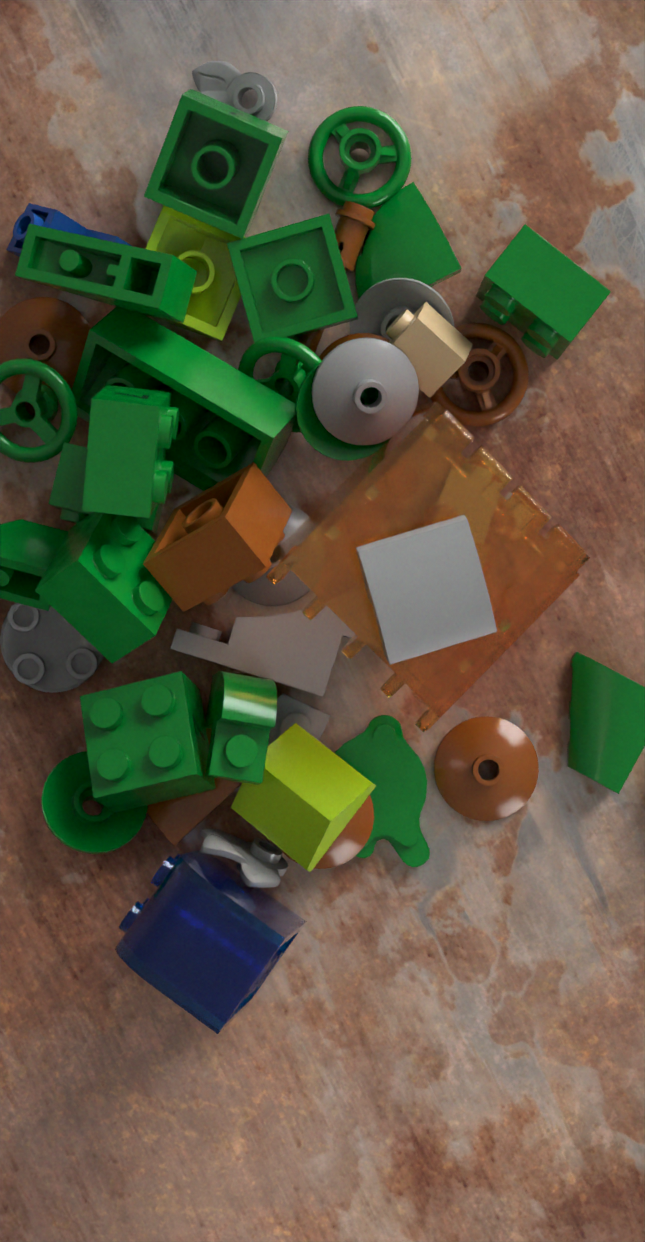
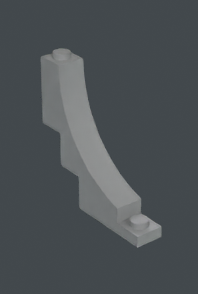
(273, 647)

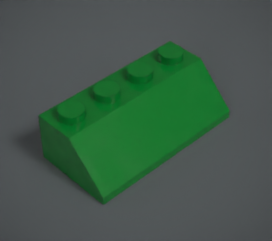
(222, 411)

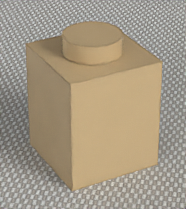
(430, 345)

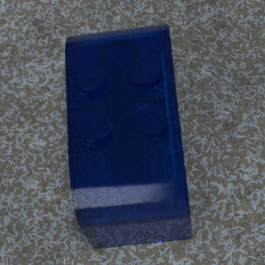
(206, 937)

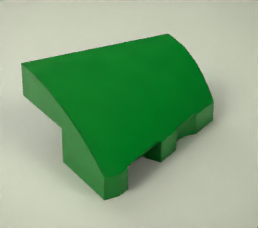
(604, 723)

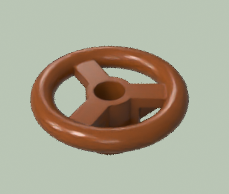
(489, 360)

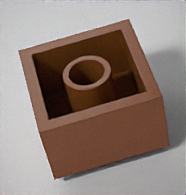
(219, 539)

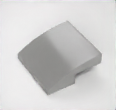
(426, 589)

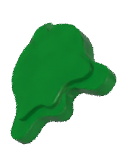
(400, 787)

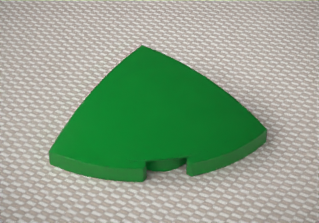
(405, 244)

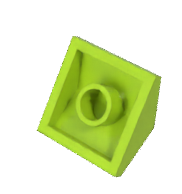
(206, 251)
(303, 796)

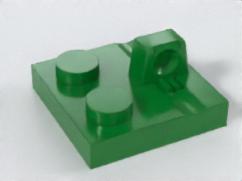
(293, 279)

